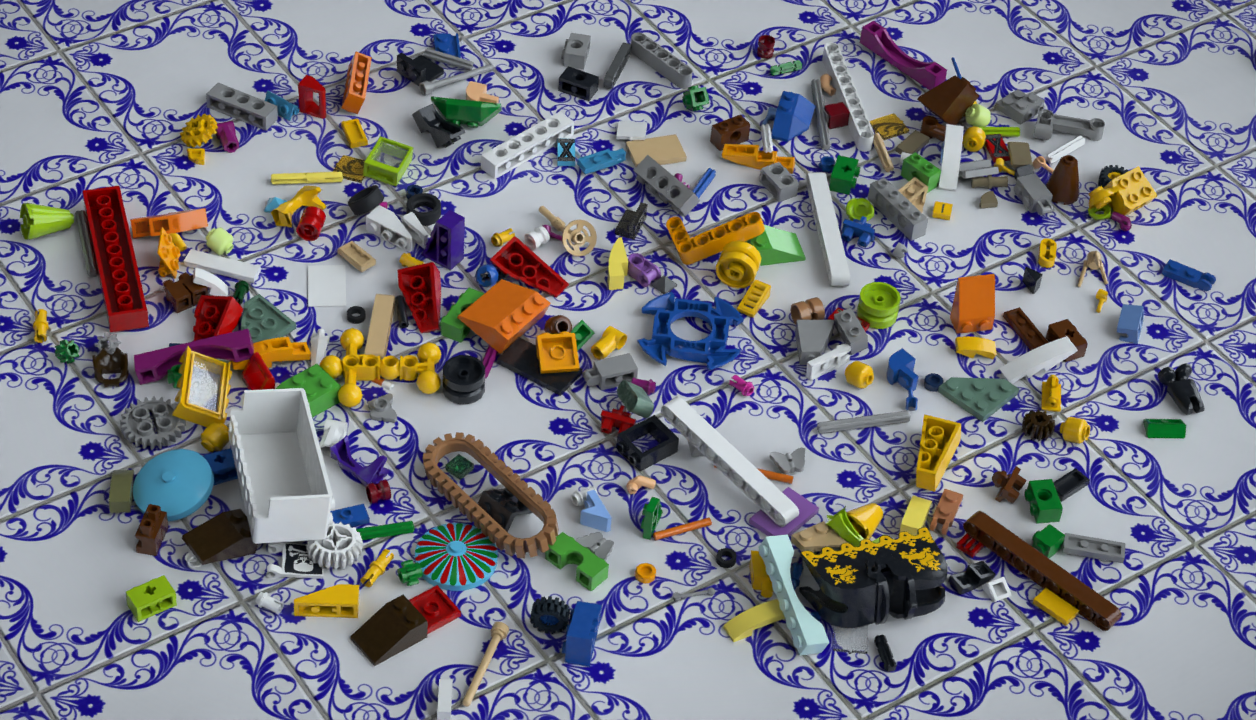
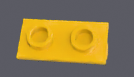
(1051, 394)

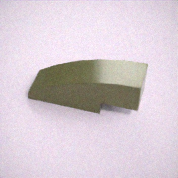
(121, 491)

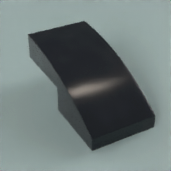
(974, 576)

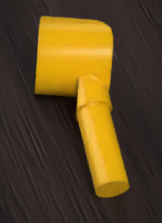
(1000, 164)
(1102, 297)

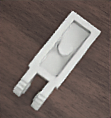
(828, 361)

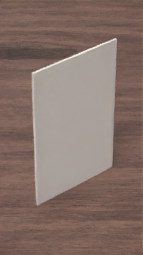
(326, 285)

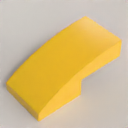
(971, 346)

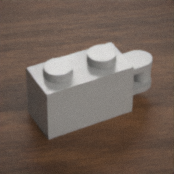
(1034, 194)
(611, 371)

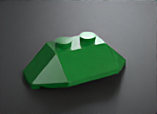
(466, 111)

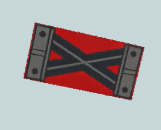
(997, 147)

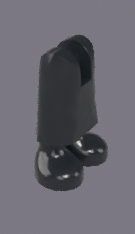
(1181, 388)

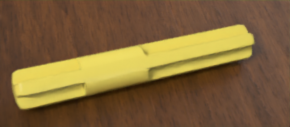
(301, 178)

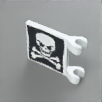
(294, 562)

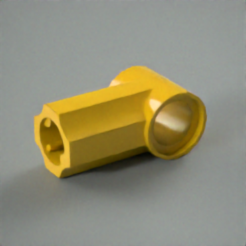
(610, 340)

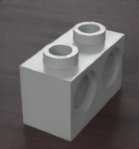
(779, 182)
(851, 330)

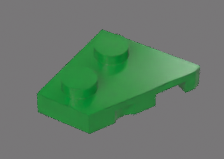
(652, 516)

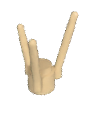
(1094, 262)

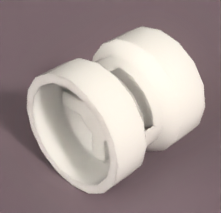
(538, 237)

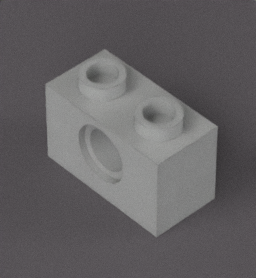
(576, 50)

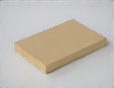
(661, 149)

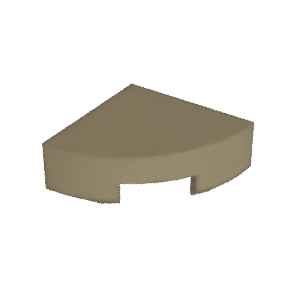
(988, 200)

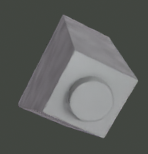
(812, 338)

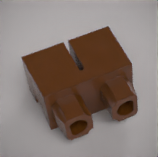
(183, 292)
(151, 530)

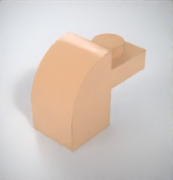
(478, 92)

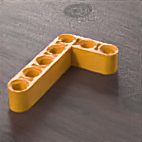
(714, 240)

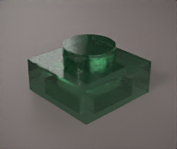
(459, 467)

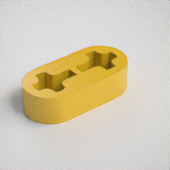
(1050, 253)

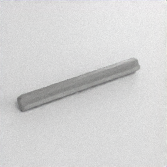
(86, 243)
(863, 422)

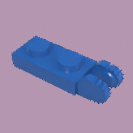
(1188, 275)

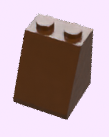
(950, 99)

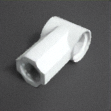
(333, 433)

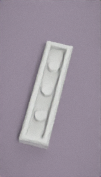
(222, 266)

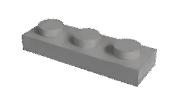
(1094, 548)

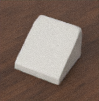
(997, 589)

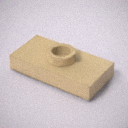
(356, 256)

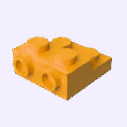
(557, 352)

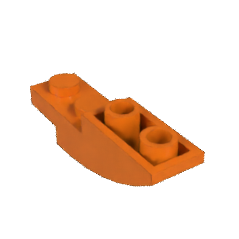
(171, 222)

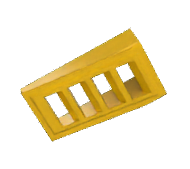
(757, 288)

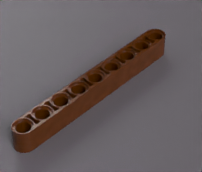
(1042, 570)

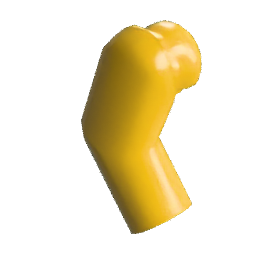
(177, 240)

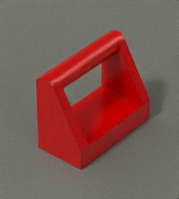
(306, 104)
(257, 374)

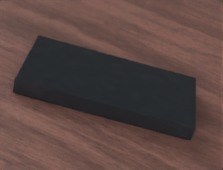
(522, 359)

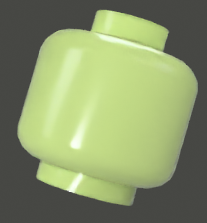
(978, 116)
(219, 241)

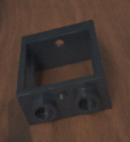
(659, 431)

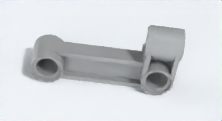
(1050, 122)

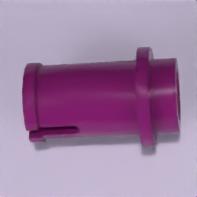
(648, 386)

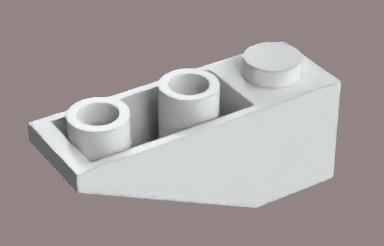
(388, 227)

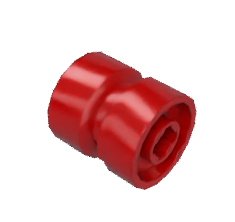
(311, 223)

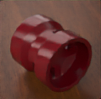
(765, 48)
(378, 491)

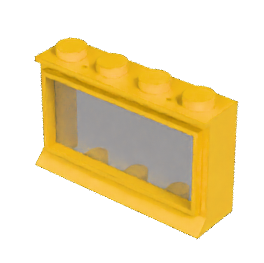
(202, 389)

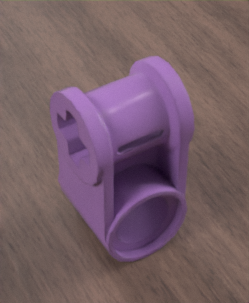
(641, 269)

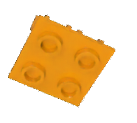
(168, 254)

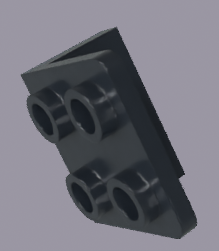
(418, 69)
(502, 506)

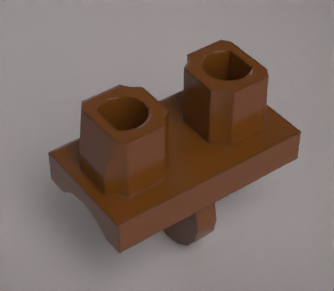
(1006, 483)

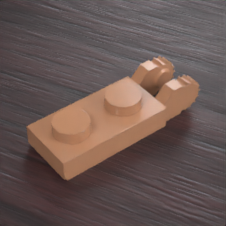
(946, 510)

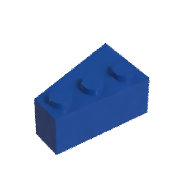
(582, 633)

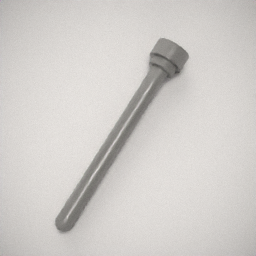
(428, 87)

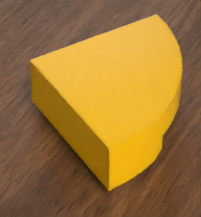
(196, 155)

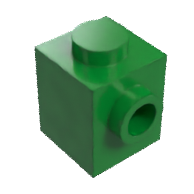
(1048, 541)

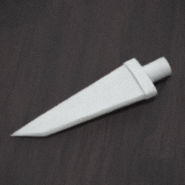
(318, 347)

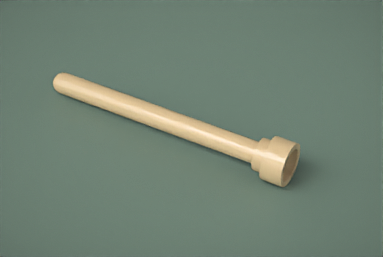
(498, 633)

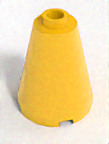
(866, 519)

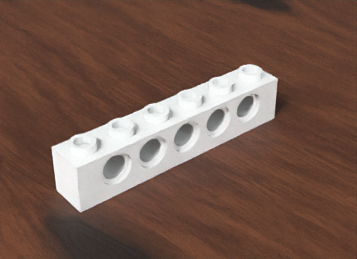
(526, 145)

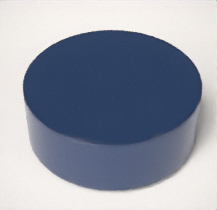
(932, 382)

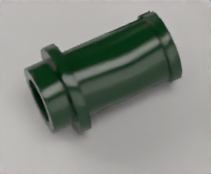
(241, 289)

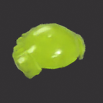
(859, 207)

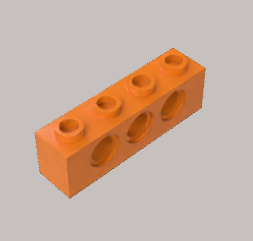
(356, 82)

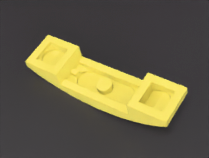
(753, 618)

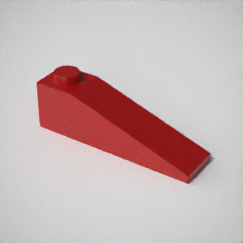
(524, 265)
(422, 294)
(216, 316)

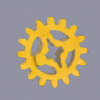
(198, 130)

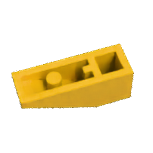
(330, 602)

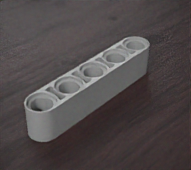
(661, 60)

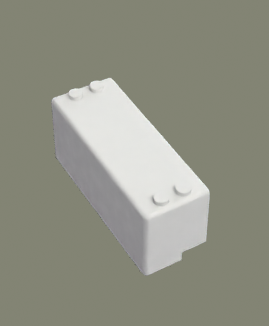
(280, 467)

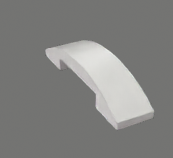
(951, 157)

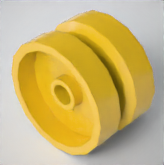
(738, 264)

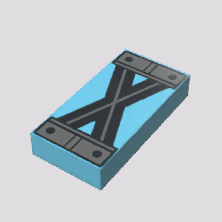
(565, 152)

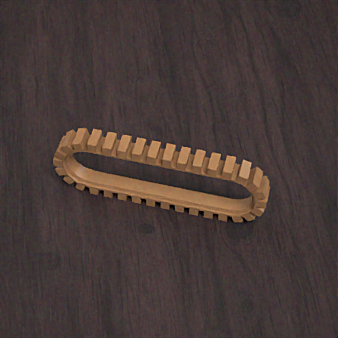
(505, 476)

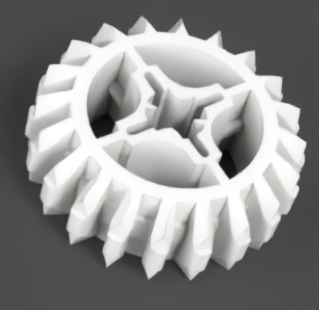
(346, 549)

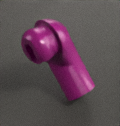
(1124, 221)

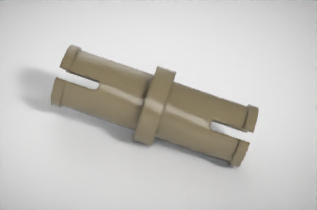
(989, 182)

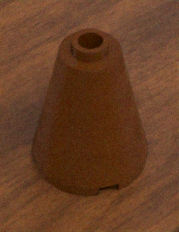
(1065, 181)

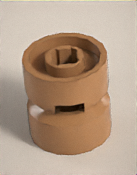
(809, 310)

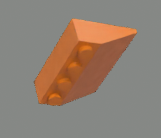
(504, 313)

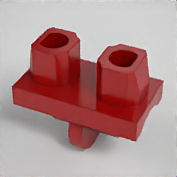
(616, 418)

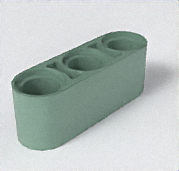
(635, 399)

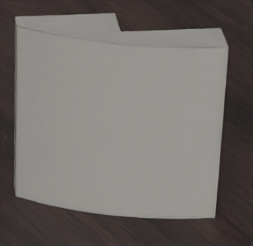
(977, 168)

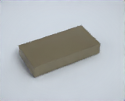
(913, 143)

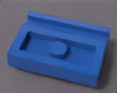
(447, 44)

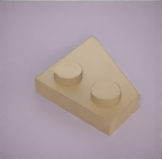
(915, 192)
(816, 538)

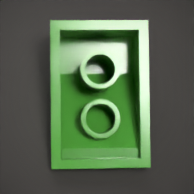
(777, 246)

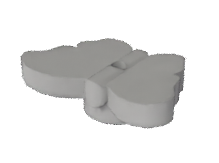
(382, 409)
(789, 462)
(597, 544)

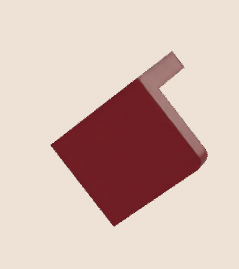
(837, 114)

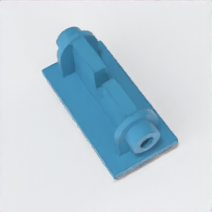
(284, 108)

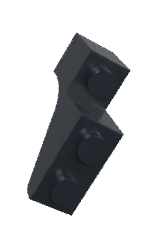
(442, 131)

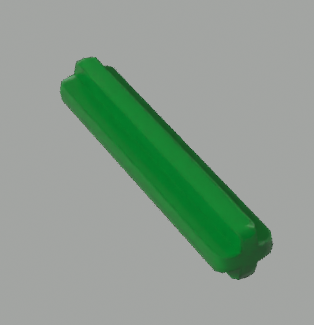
(386, 530)

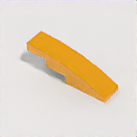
(755, 158)

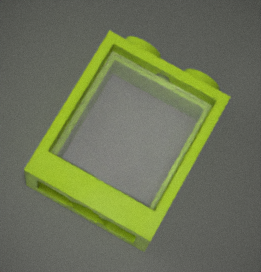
(388, 161)

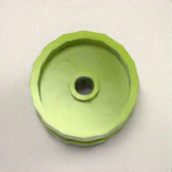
(879, 305)

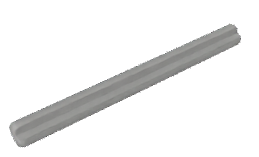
(820, 114)

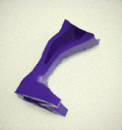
(369, 474)

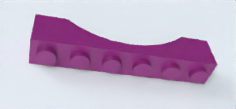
(878, 41)
(231, 346)

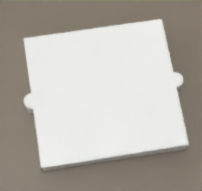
(631, 130)

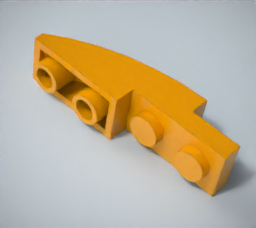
(277, 350)

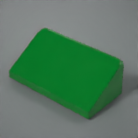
(582, 333)
(1164, 428)

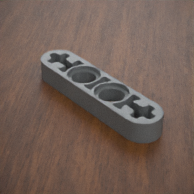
(617, 65)

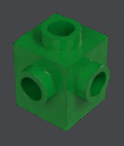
(695, 98)

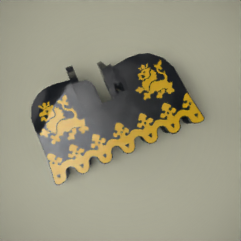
(877, 580)

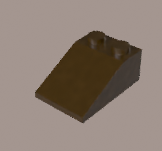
(221, 538)
(391, 630)

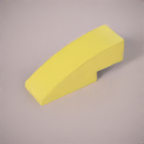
(617, 266)
(915, 515)

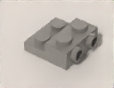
(1020, 106)

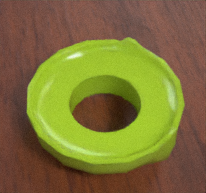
(1107, 213)

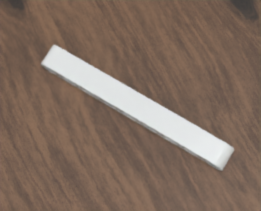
(847, 93)
(827, 229)
(730, 461)

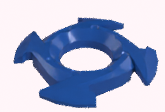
(708, 350)

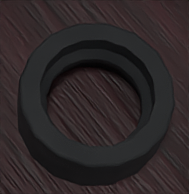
(365, 200)
(426, 200)

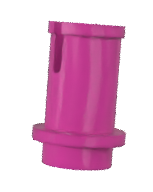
(745, 387)

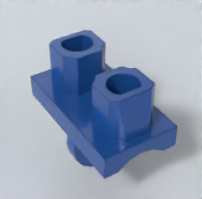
(859, 229)

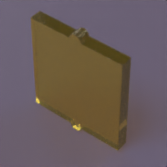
(889, 126)
(351, 168)

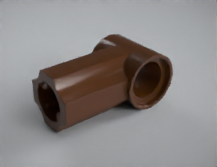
(932, 129)

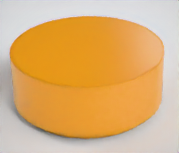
(645, 573)

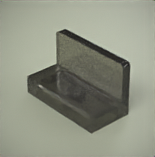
(632, 222)

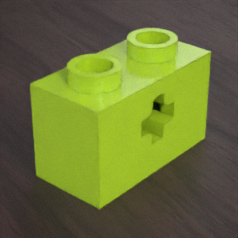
(151, 598)

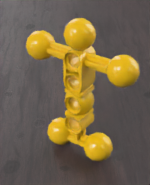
(368, 367)

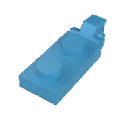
(601, 160)

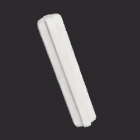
(766, 138)
(1065, 149)

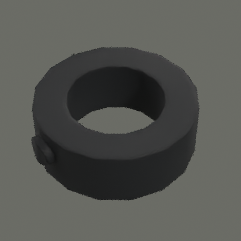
(356, 319)
(726, 563)

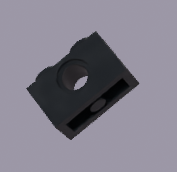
(578, 83)

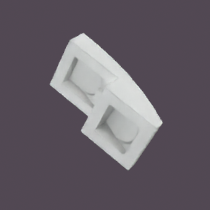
(216, 285)

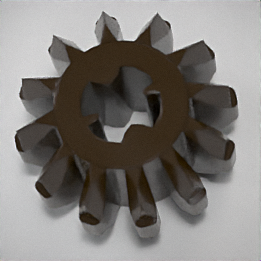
(1038, 425)

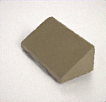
(1019, 154)

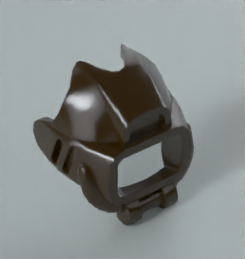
(111, 363)

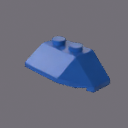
(792, 116)

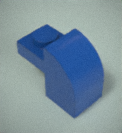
(901, 370)

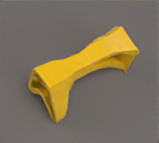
(305, 197)

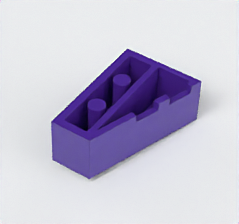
(447, 241)

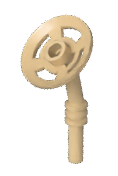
(573, 235)

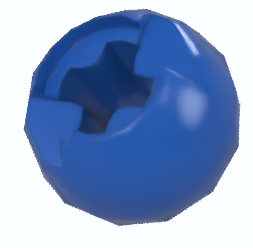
(481, 277)

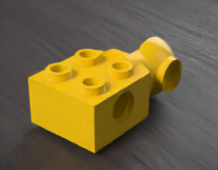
(1124, 193)

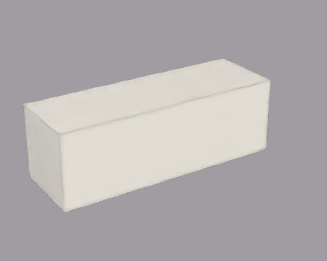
(444, 699)

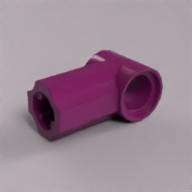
(227, 136)

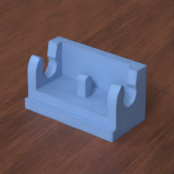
(1131, 322)

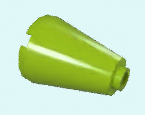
(43, 220)

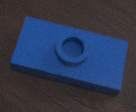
(352, 515)

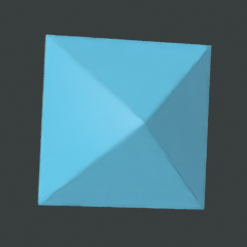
(273, 203)

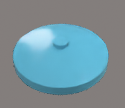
(174, 481)

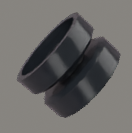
(463, 379)

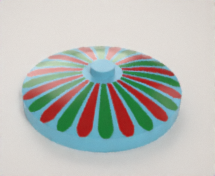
(456, 556)

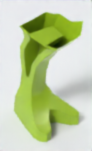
(842, 526)

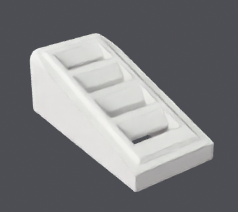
(415, 229)

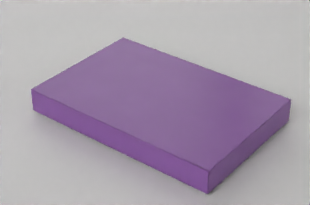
(767, 526)

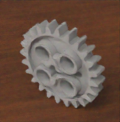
(138, 426)

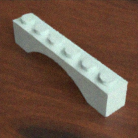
(806, 631)

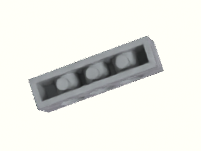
(242, 106)
(686, 198)
(897, 209)

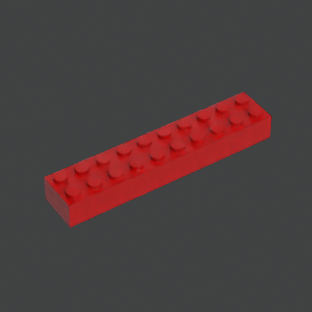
(115, 259)

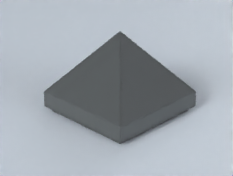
(664, 284)

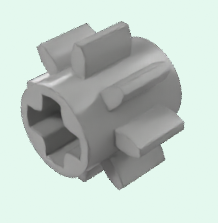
(113, 342)

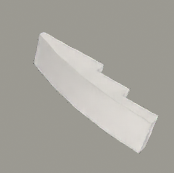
(1037, 359)

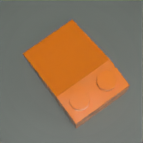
(974, 304)

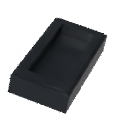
(1070, 484)

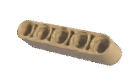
(380, 325)

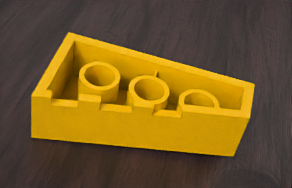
(936, 450)

